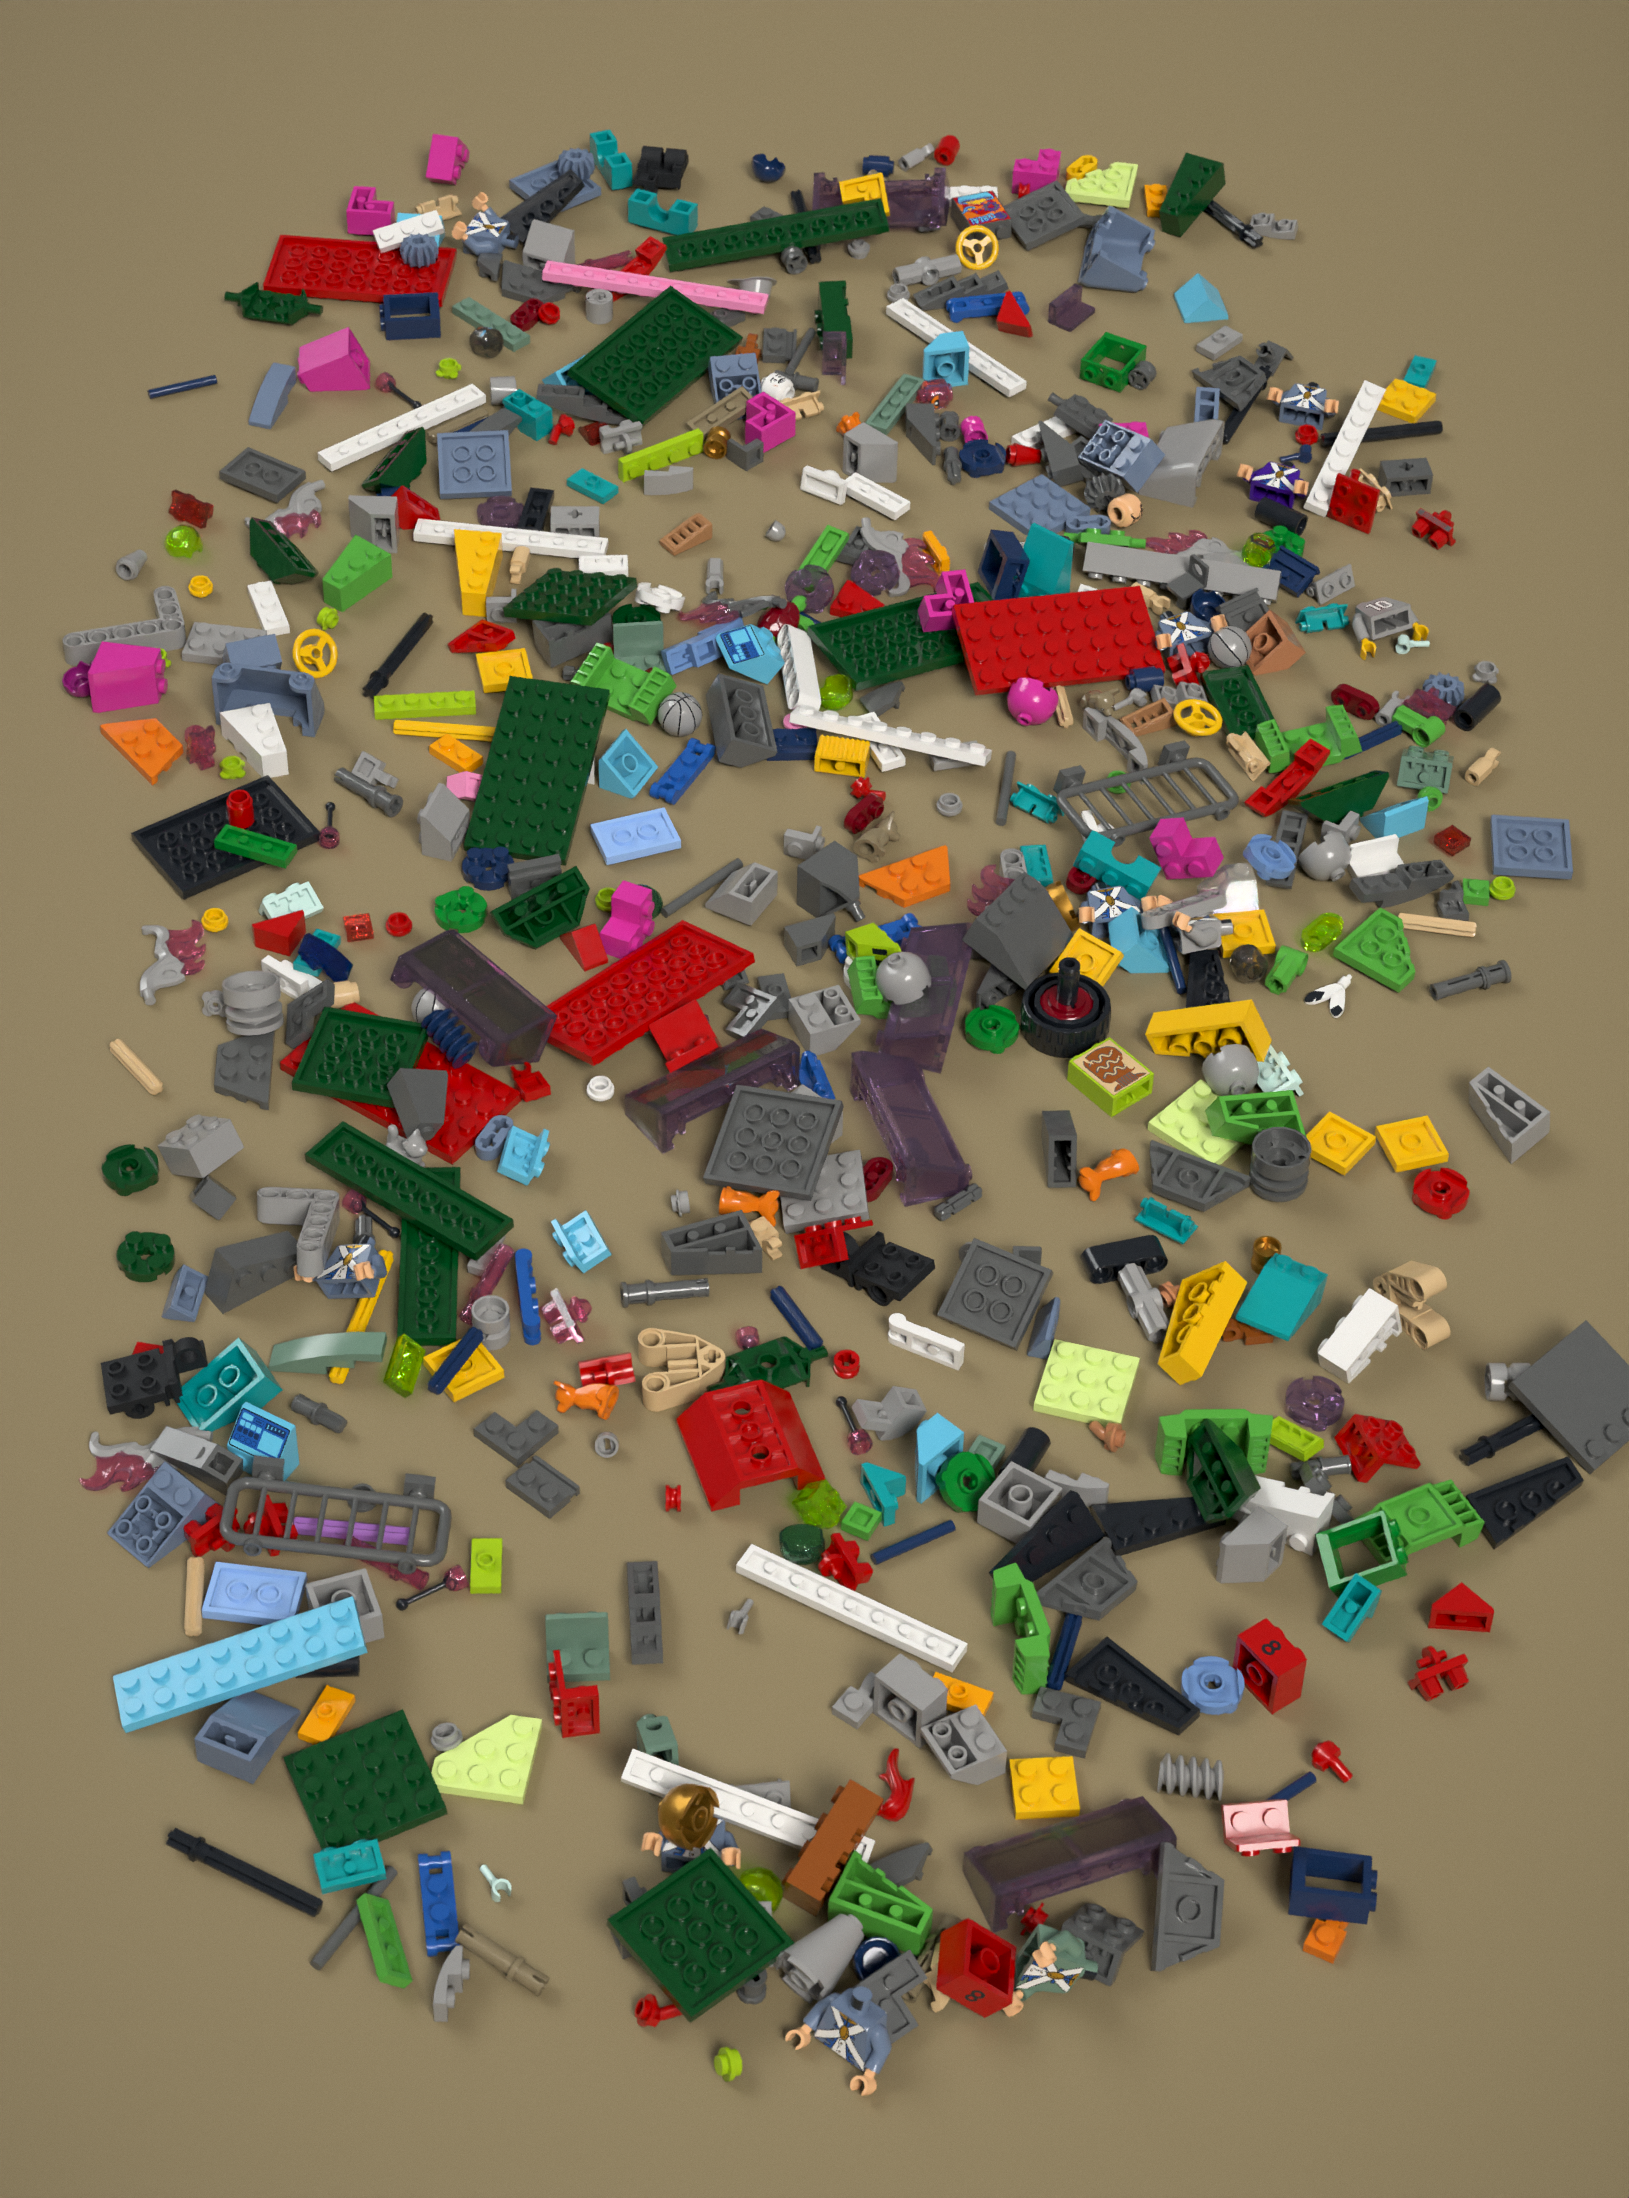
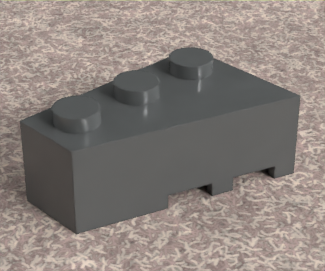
(565, 641)

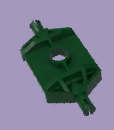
(272, 305)
(790, 1361)

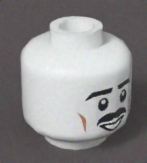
(777, 386)

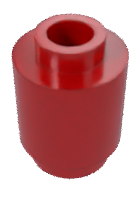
(947, 150)
(240, 809)

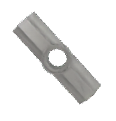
(927, 270)
(1144, 1302)

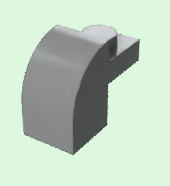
(893, 1416)

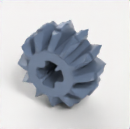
(578, 160)
(419, 250)
(1450, 688)

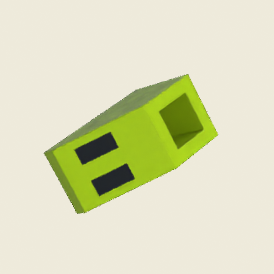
(870, 941)

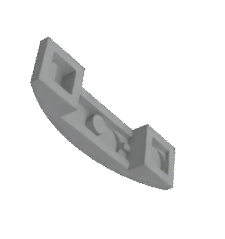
(1118, 735)

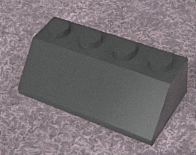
(740, 721)

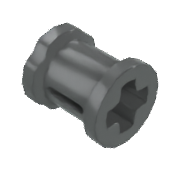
(946, 429)
(754, 1990)

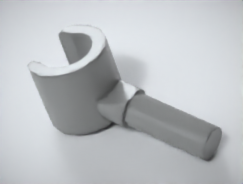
(1136, 696)
(739, 1618)

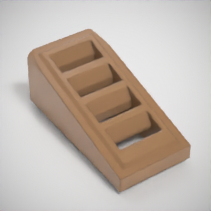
(694, 530)
(1159, 710)

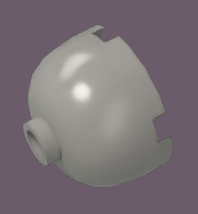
(1327, 859)
(902, 977)
(1231, 1070)

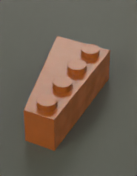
(831, 1847)

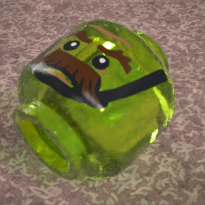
(1258, 550)

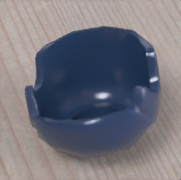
(767, 170)
(1204, 604)
(873, 1955)

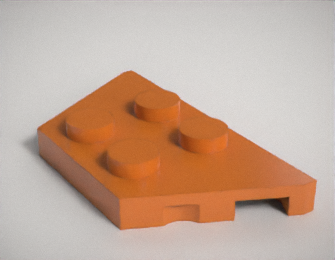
(144, 745)
(911, 878)

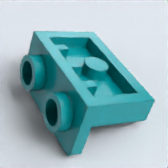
(349, 1866)

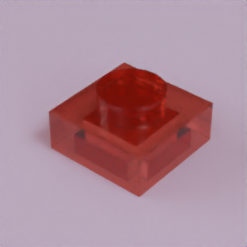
(1452, 840)
(358, 927)

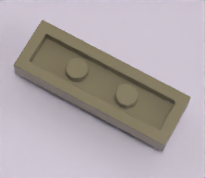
(722, 412)

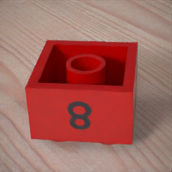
(1270, 1665)
(976, 1968)

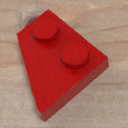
(853, 600)
(482, 638)

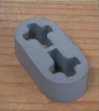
(1080, 523)
(490, 1135)

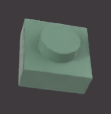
(989, 1449)

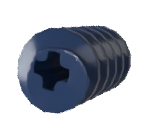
(450, 1037)

